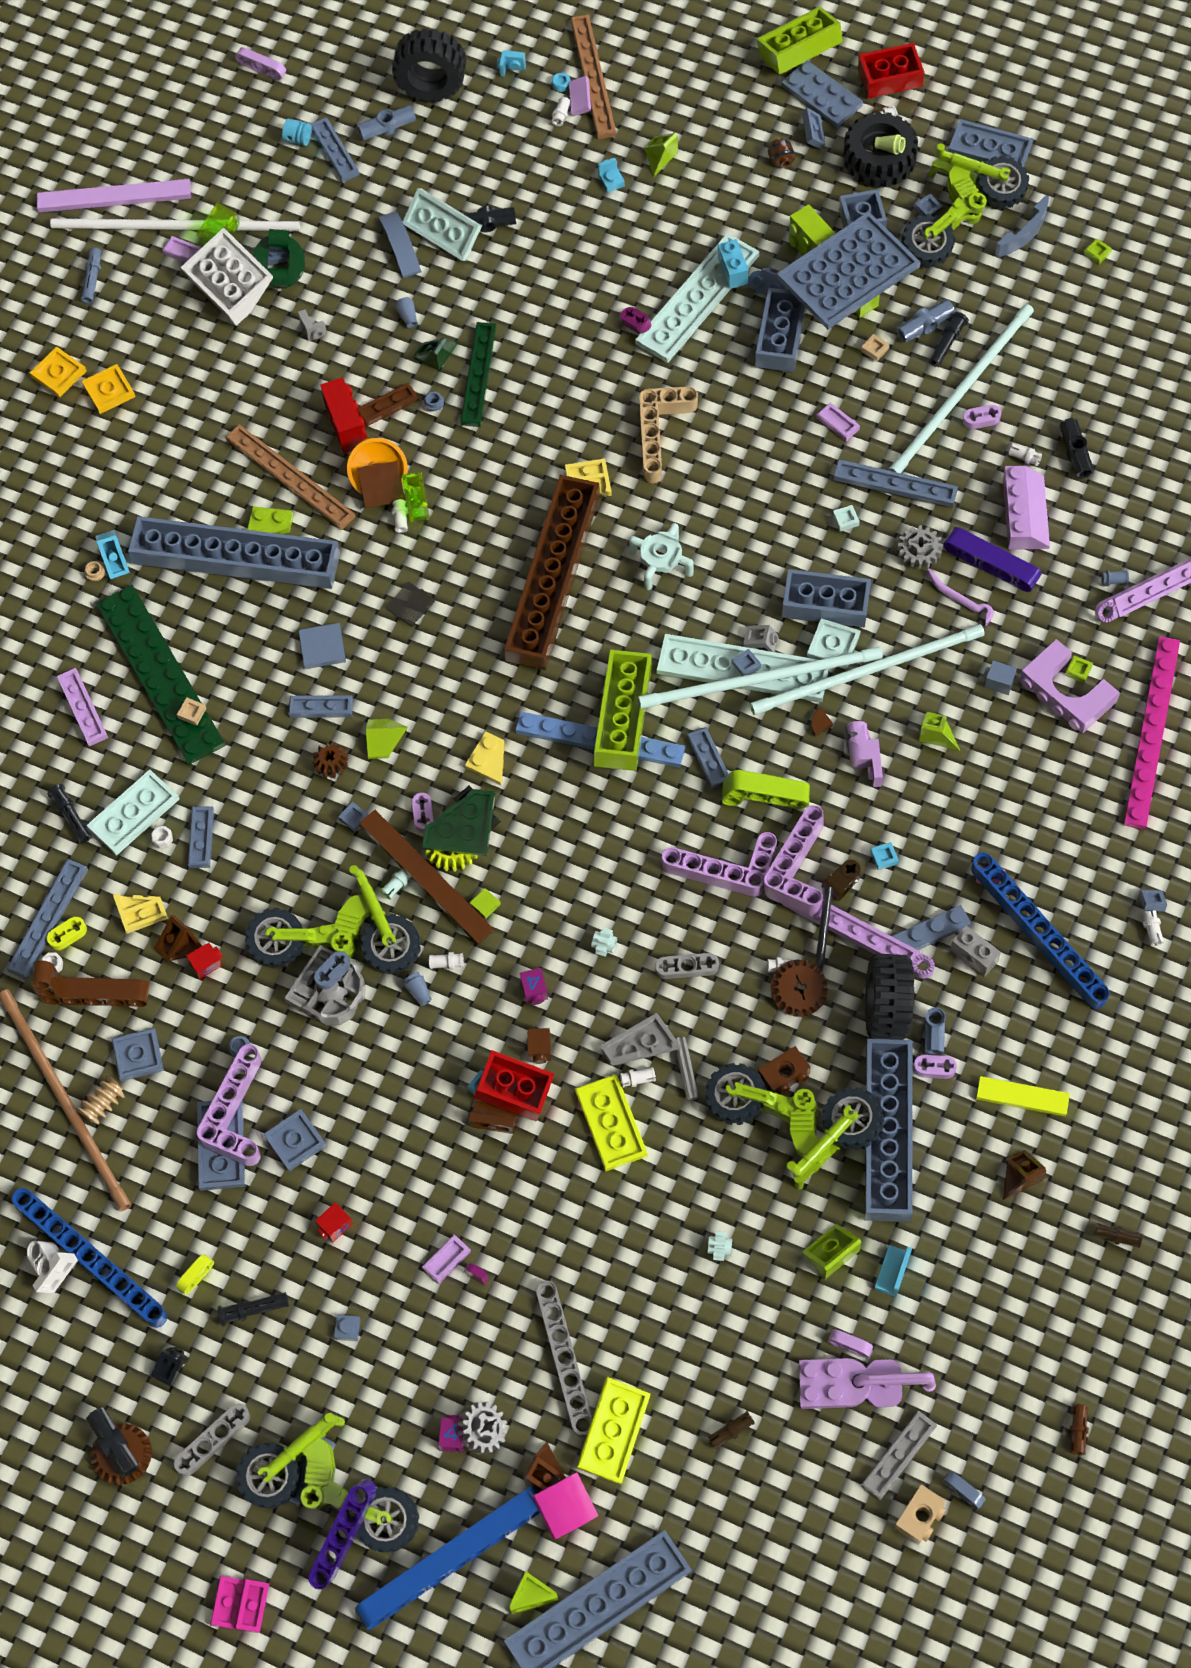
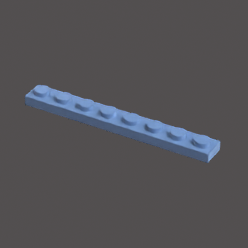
(585, 737)

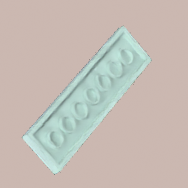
(690, 305)
(713, 662)

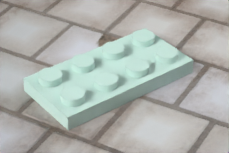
(441, 224)
(133, 812)

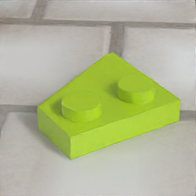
(270, 520)

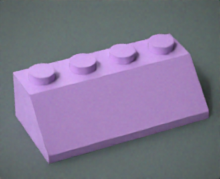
(1025, 508)

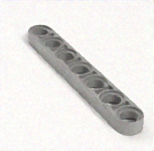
(560, 1347)

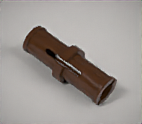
(1079, 1429)

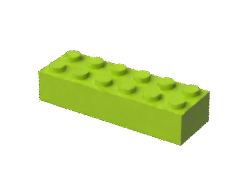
(810, 230)
(620, 716)

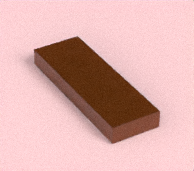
(388, 404)

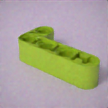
(764, 788)

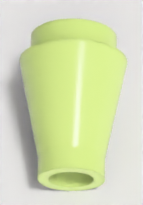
(893, 144)

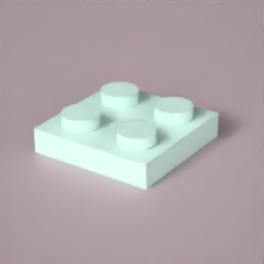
(832, 641)

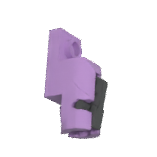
(863, 751)

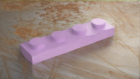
(82, 707)

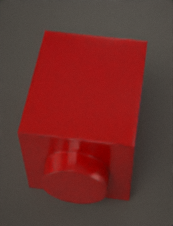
(205, 960)
(333, 1223)

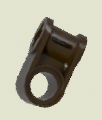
(841, 881)

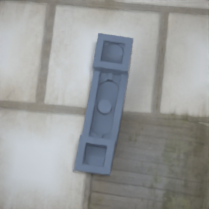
(1011, 242)
(400, 244)

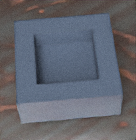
(928, 205)
(746, 663)
(352, 816)
(1153, 900)
(347, 1328)

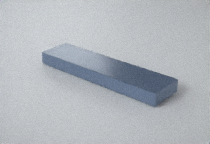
(334, 149)

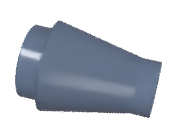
(406, 310)
(417, 988)

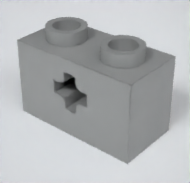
(975, 951)

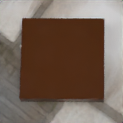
(381, 484)

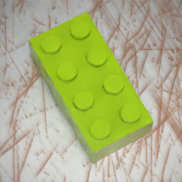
(799, 40)

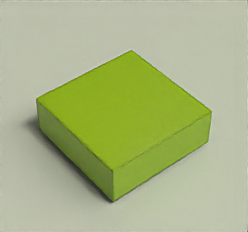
(1097, 251)
(1079, 669)
(485, 903)

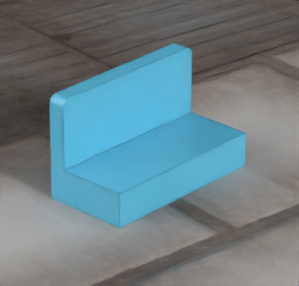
(892, 1270)

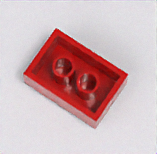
(891, 70)
(343, 414)
(513, 1085)

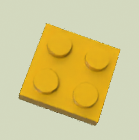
(58, 372)
(108, 389)

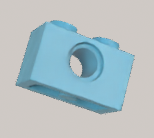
(733, 264)

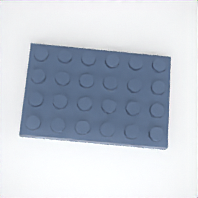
(848, 270)

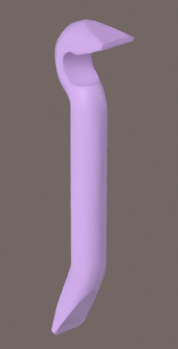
(960, 598)

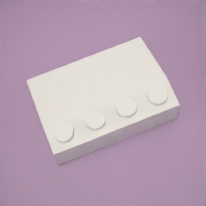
(228, 275)

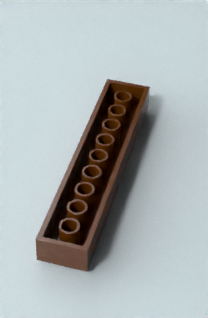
(552, 572)

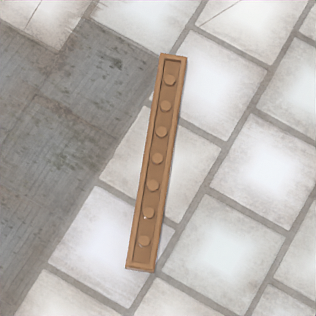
(592, 70)
(290, 477)

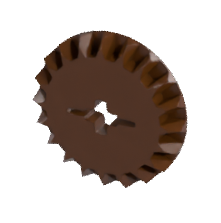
(790, 1000)
(138, 1445)

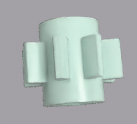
(604, 942)
(719, 1245)

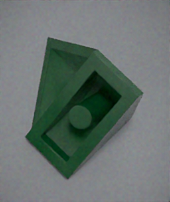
(435, 352)

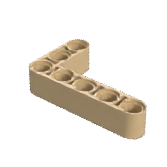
(659, 405)

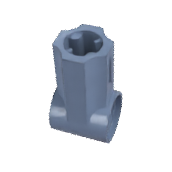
(934, 1032)

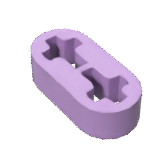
(982, 416)
(418, 813)
(937, 1063)
(850, 1343)

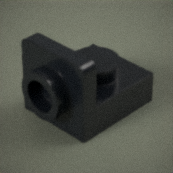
(169, 1365)

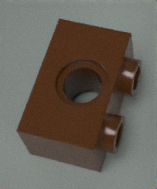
(791, 1061)

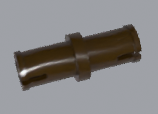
(1118, 1235)
(731, 1430)

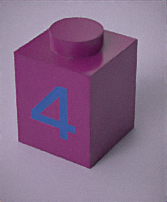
(534, 986)
(449, 1439)

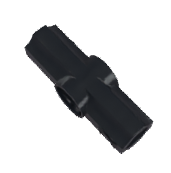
(493, 218)
(1079, 457)
(112, 1442)

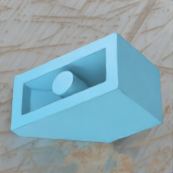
(112, 554)

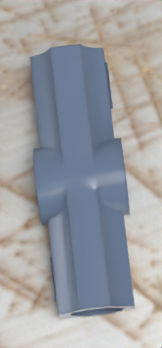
(386, 122)
(925, 320)

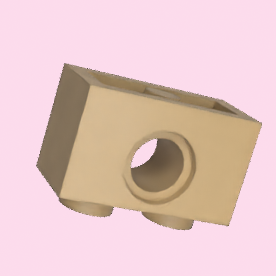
(925, 1501)

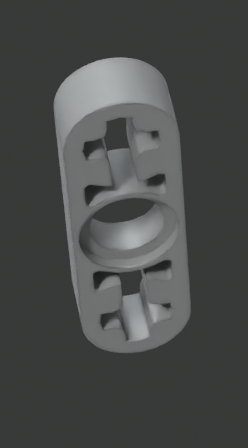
(693, 958)

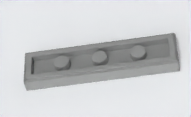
(899, 1455)

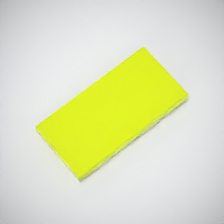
(611, 1122)
(613, 1430)

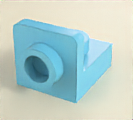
(511, 60)
(610, 175)

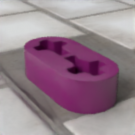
(635, 320)

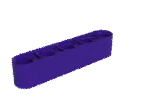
(992, 559)
(335, 1542)

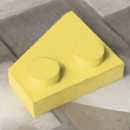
(592, 471)
(488, 758)
(139, 911)

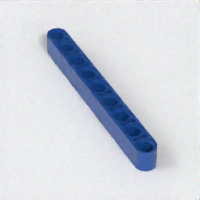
(1041, 940)
(93, 1266)
(447, 1559)

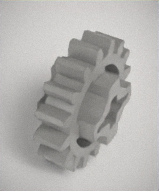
(920, 547)
(490, 1432)

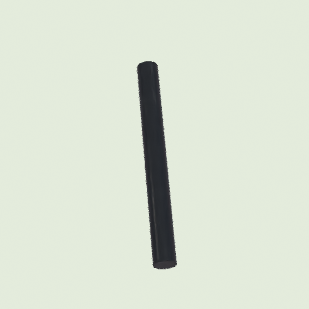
(823, 929)

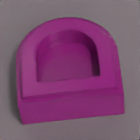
(476, 1273)

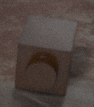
(539, 1045)

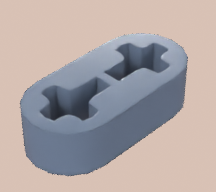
(330, 966)
(963, 1490)

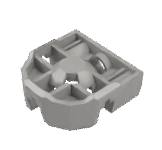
(335, 1010)

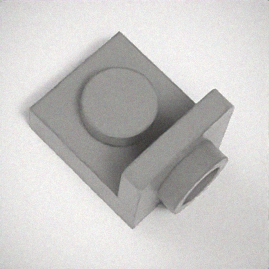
(311, 329)
(761, 636)

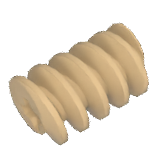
(101, 1100)

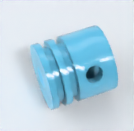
(296, 132)

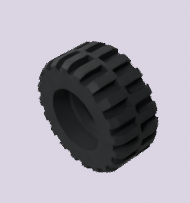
(433, 48)
(873, 168)
(889, 996)

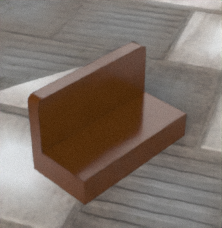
(492, 1118)

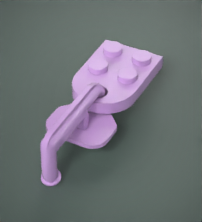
(829, 1383)

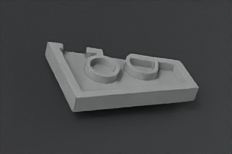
(640, 1041)

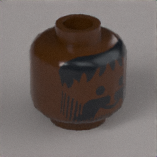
(781, 153)

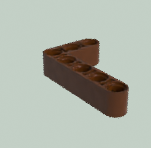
(86, 991)

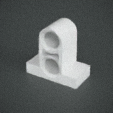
(49, 1264)

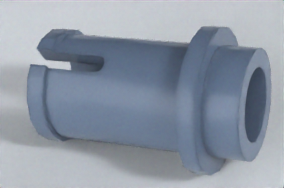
(1117, 577)

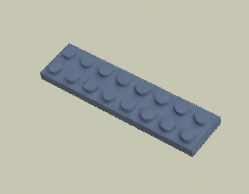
(599, 1604)

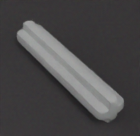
(686, 1070)

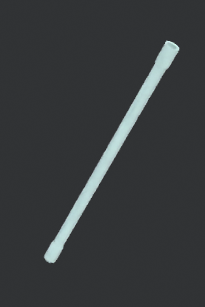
(1019, 319)
(964, 636)
(658, 698)

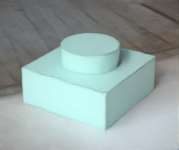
(846, 518)

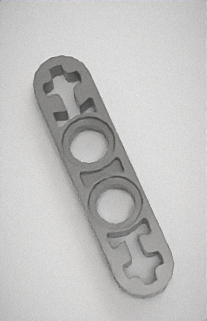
(214, 1442)

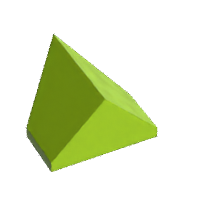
(661, 151)
(937, 731)
(382, 737)
(531, 1594)

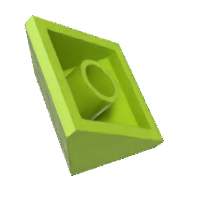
(832, 1250)

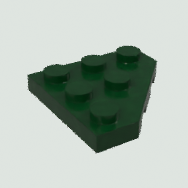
(463, 826)

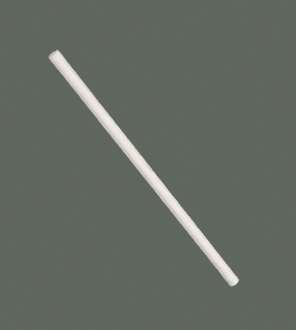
(167, 224)

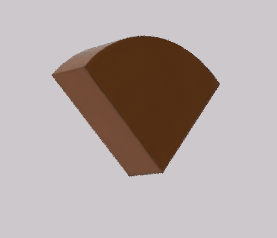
(820, 722)

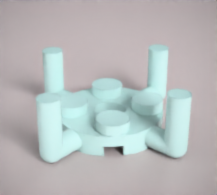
(665, 562)

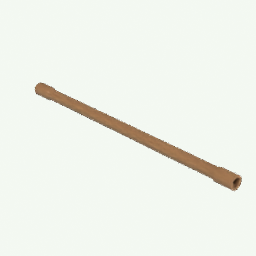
(116, 1192)

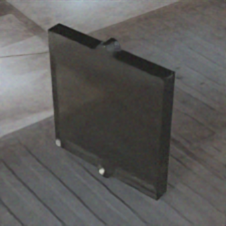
(410, 604)

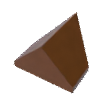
(176, 940)
(1022, 1173)
(543, 1470)

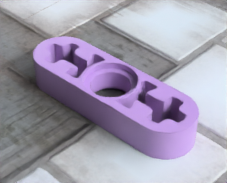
(260, 63)

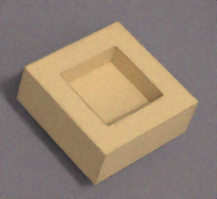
(875, 347)
(191, 711)

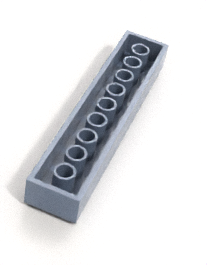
(234, 552)

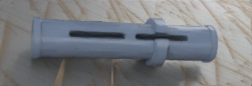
(92, 269)

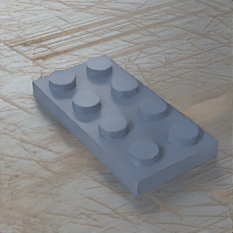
(822, 94)
(985, 142)
(215, 1169)

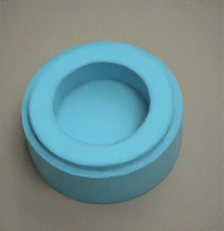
(560, 82)

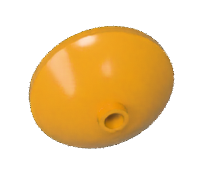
(374, 452)

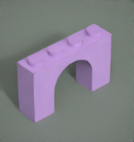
(1078, 711)

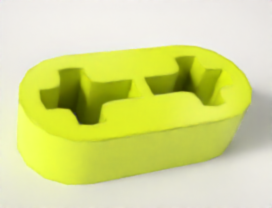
(67, 933)
(195, 1274)

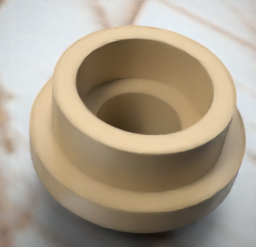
(94, 566)

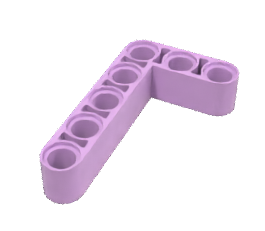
(792, 862)
(724, 869)
(229, 1107)

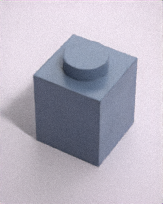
(999, 677)

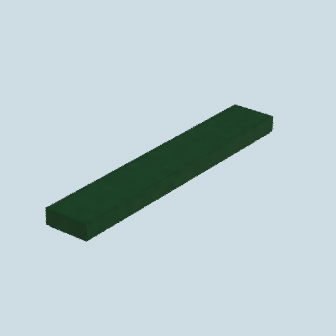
(478, 374)

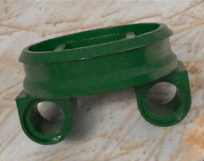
(280, 241)

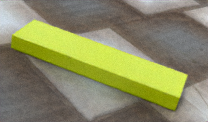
(1023, 1096)

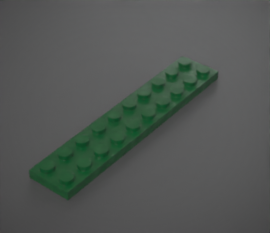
(158, 672)

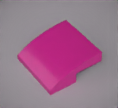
(565, 1506)
(239, 1604)

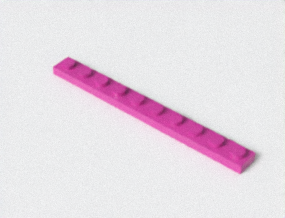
(1152, 733)

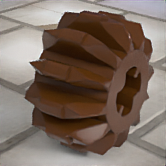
(336, 755)

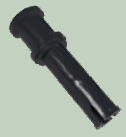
(951, 332)
(66, 806)
(241, 1314)

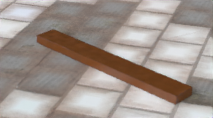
(426, 877)

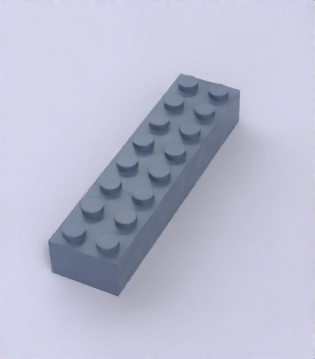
(890, 1156)

